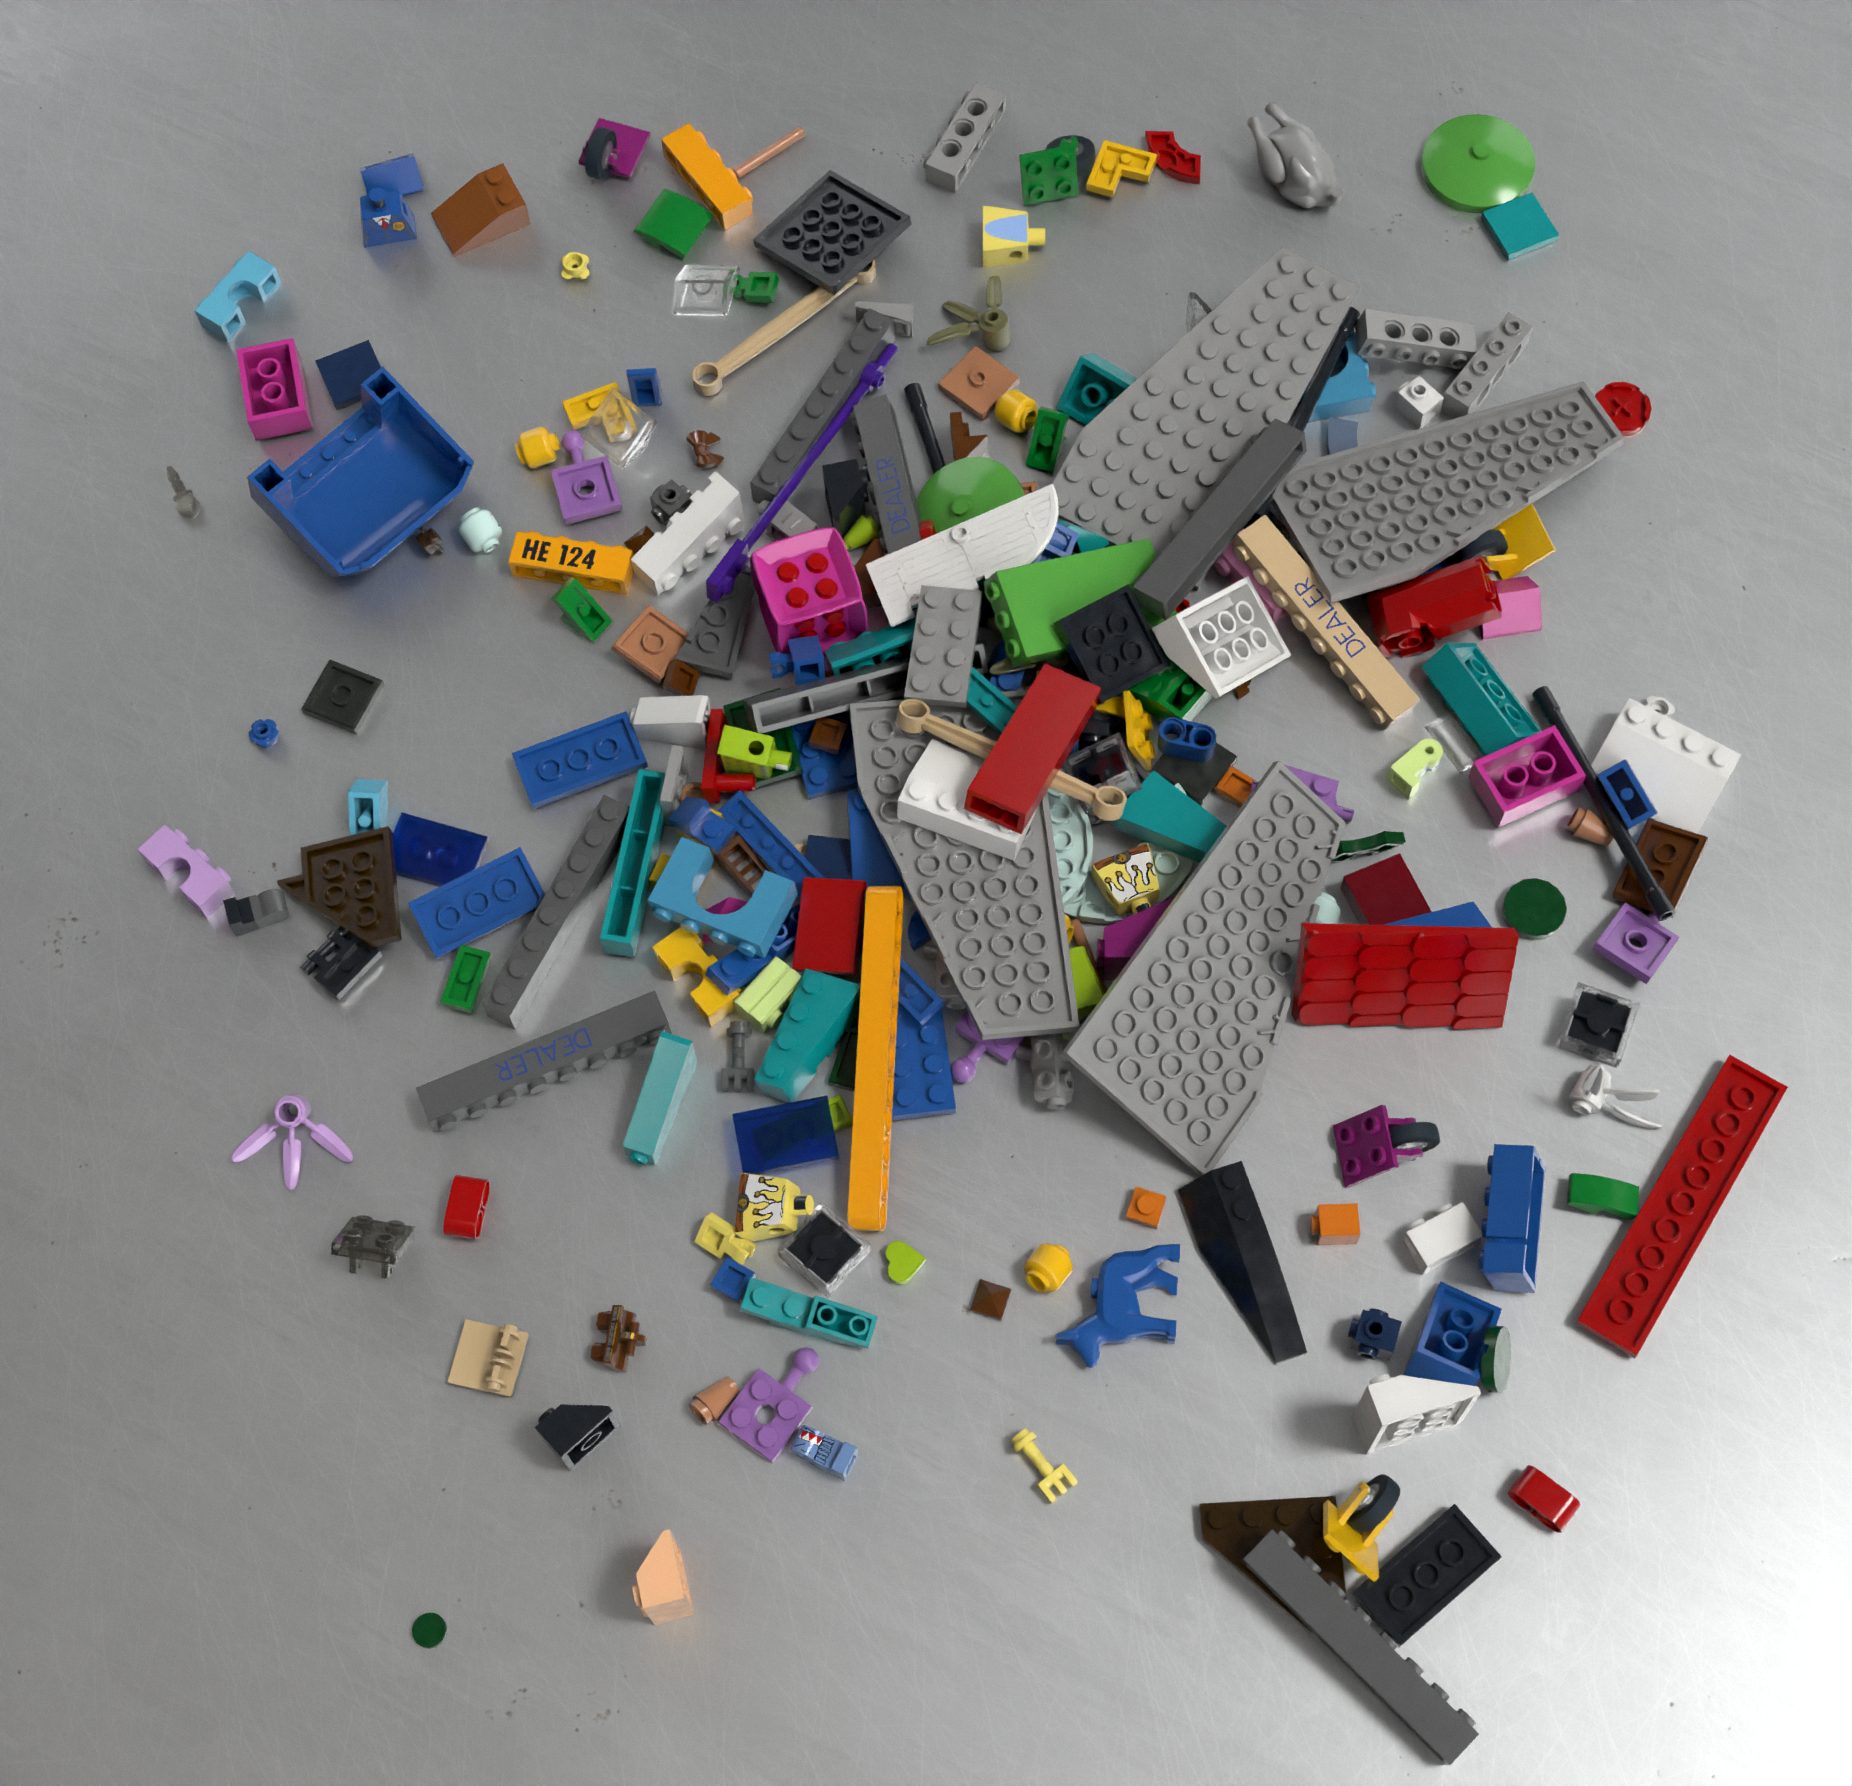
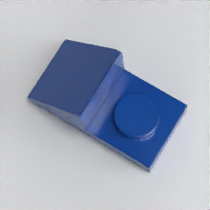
(701, 824)

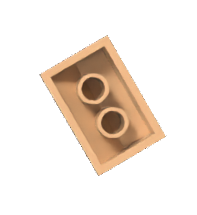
(663, 1583)

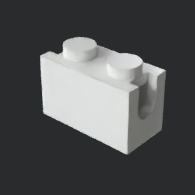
(1442, 1237)

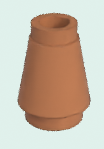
(1589, 827)
(713, 1400)

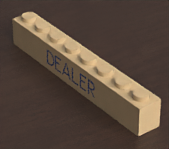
(1325, 623)

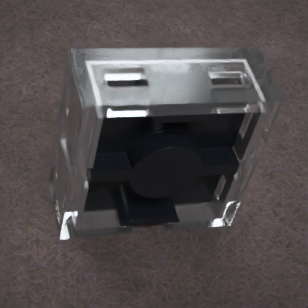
(1104, 765)
(1597, 1024)
(824, 1250)

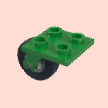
(1054, 171)

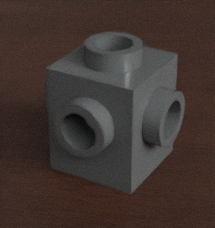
(669, 499)

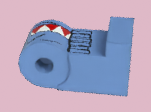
(824, 1452)

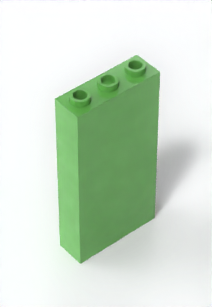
(1040, 593)

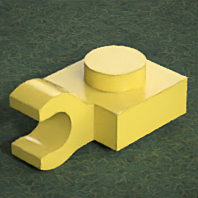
(719, 1239)

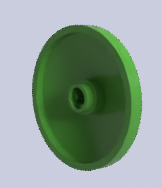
(1477, 162)
(966, 491)

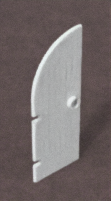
(966, 552)

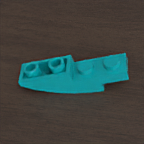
(808, 1315)

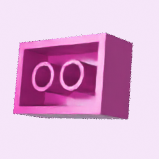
(274, 389)
(1526, 776)

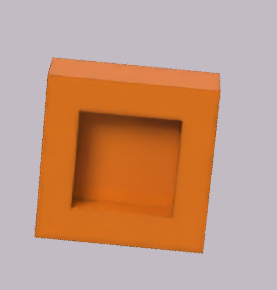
(1146, 1207)

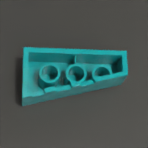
(807, 1034)

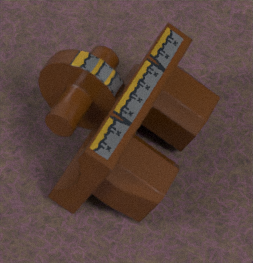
(621, 1338)

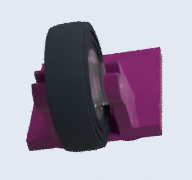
(613, 149)
(1375, 1144)

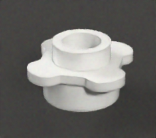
(1660, 704)

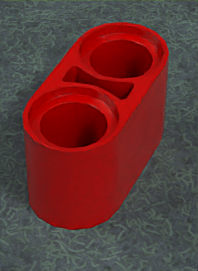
(466, 1207)
(1544, 1499)

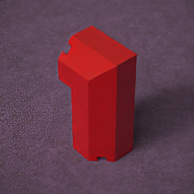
(1433, 607)

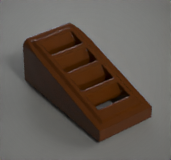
(728, 850)

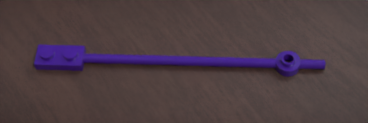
(737, 558)

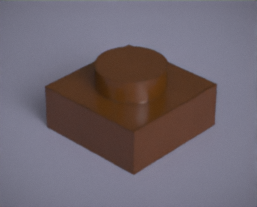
(680, 679)
(828, 735)

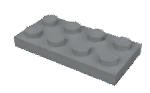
(943, 646)

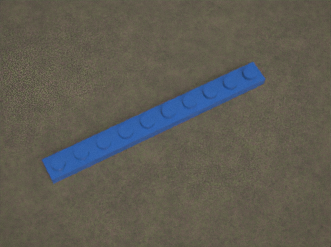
(791, 864)

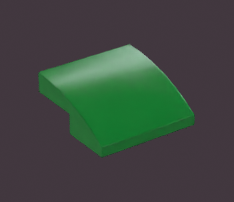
(674, 223)

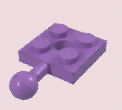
(582, 473)
(1633, 924)
(1004, 1049)
(766, 1391)

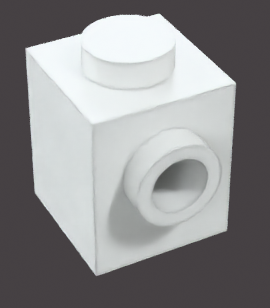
(1418, 402)

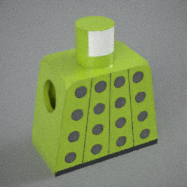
(750, 753)

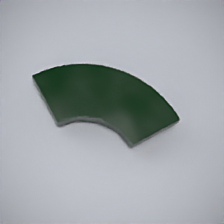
(1374, 844)

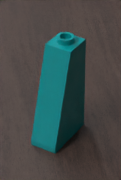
(1169, 819)
(660, 1098)

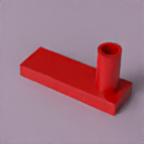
(713, 778)

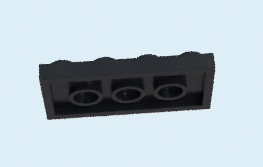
(1427, 1575)

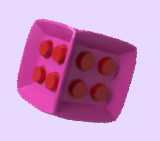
(809, 589)

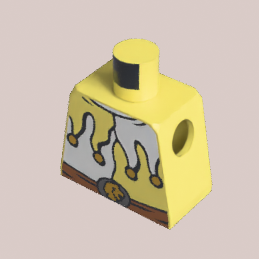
(1128, 880)
(769, 1207)

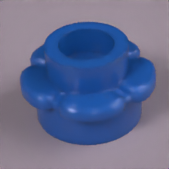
(266, 739)

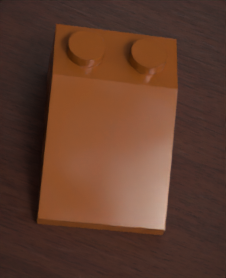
(481, 211)

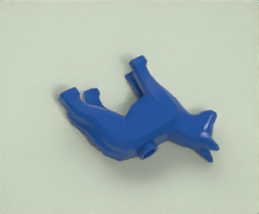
(1117, 1306)

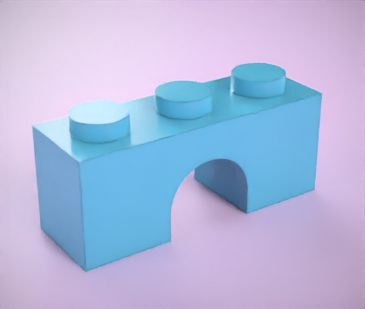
(248, 278)

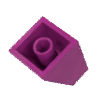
(1124, 938)

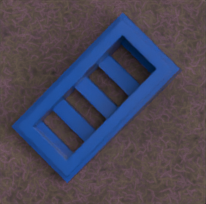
(645, 386)

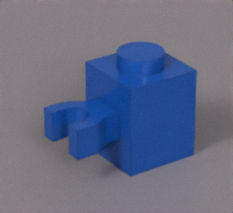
(804, 660)

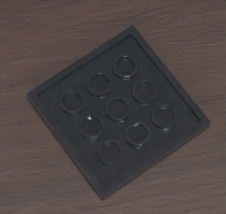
(832, 232)

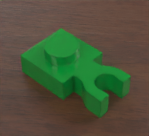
(757, 287)

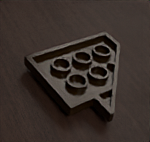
(352, 885)
(1238, 1526)

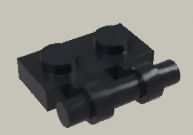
(345, 967)

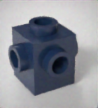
(1374, 1334)

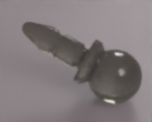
(187, 505)

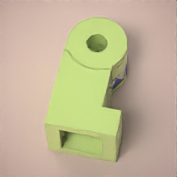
(1419, 760)

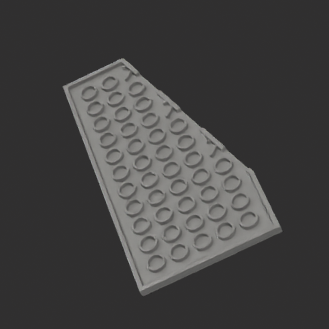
(1202, 404)
(1426, 493)
(987, 915)
(1210, 986)

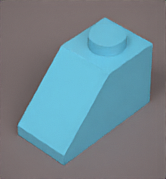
(367, 805)

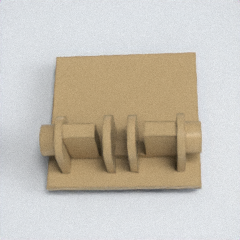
(488, 1357)

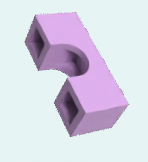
(170, 852)

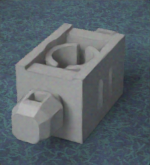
(787, 522)

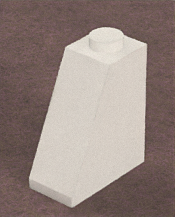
(673, 720)

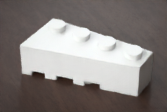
(690, 535)

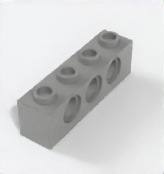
(964, 137)
(1415, 339)
(1486, 367)

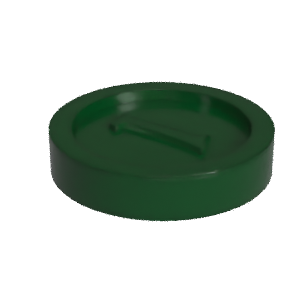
(429, 1630)

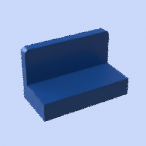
(393, 175)

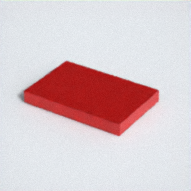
(829, 925)

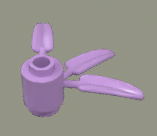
(292, 1146)

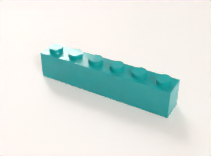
(634, 866)

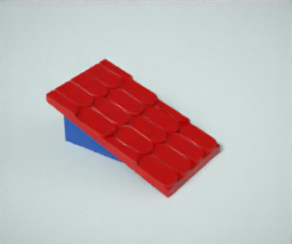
(1407, 972)

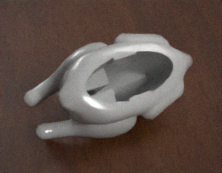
(1295, 161)

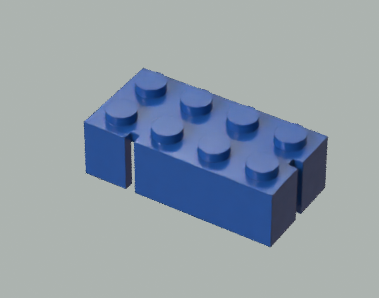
(1513, 1218)

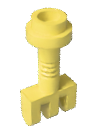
(1052, 1477)

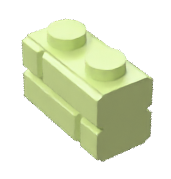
(768, 995)

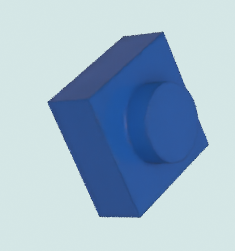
(732, 1280)

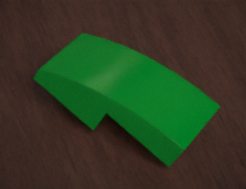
(1600, 1193)

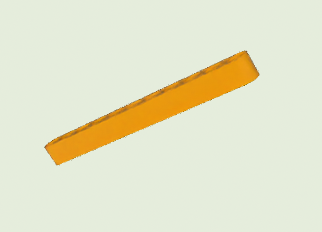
(875, 1059)

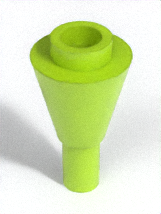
(861, 533)

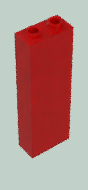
(1032, 748)

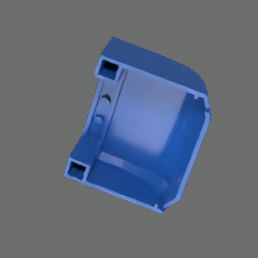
(365, 481)

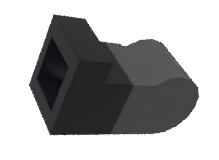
(256, 911)

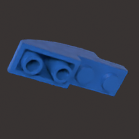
(740, 970)

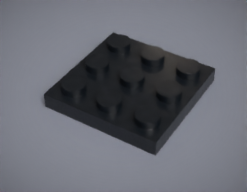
(1112, 643)

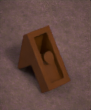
(964, 444)

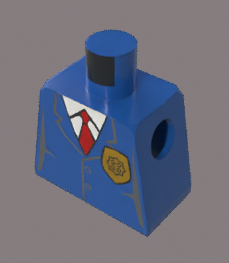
(386, 218)

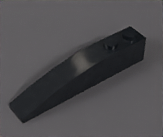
(1241, 1253)

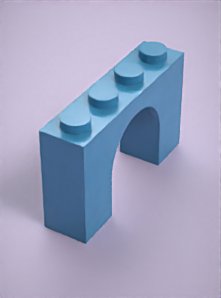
(1349, 390)
(749, 928)

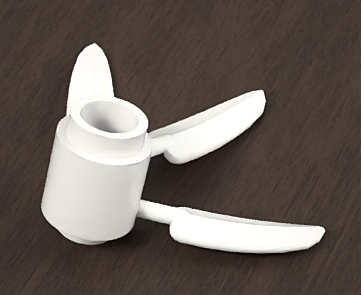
(1593, 1088)

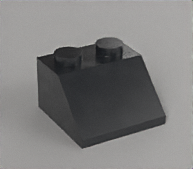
(845, 493)
(576, 1430)

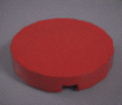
(1625, 406)

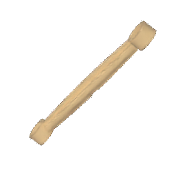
(771, 333)
(982, 747)

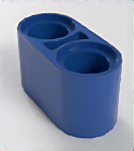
(1185, 745)

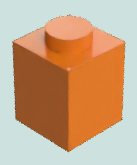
(1336, 1224)

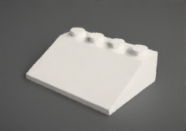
(1223, 639)
(1673, 763)
(937, 796)
(1409, 1408)

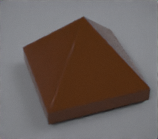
(639, 539)
(990, 1299)

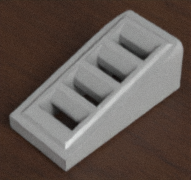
(900, 312)

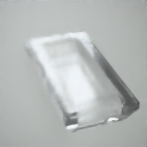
(1454, 742)

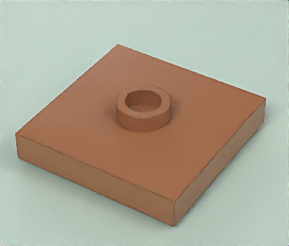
(978, 382)
(651, 643)

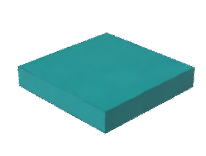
(1519, 226)

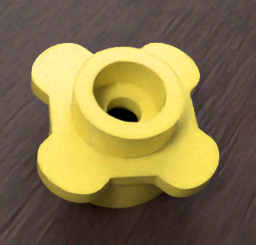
(572, 260)

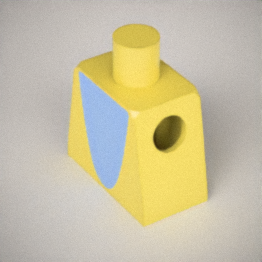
(1008, 236)

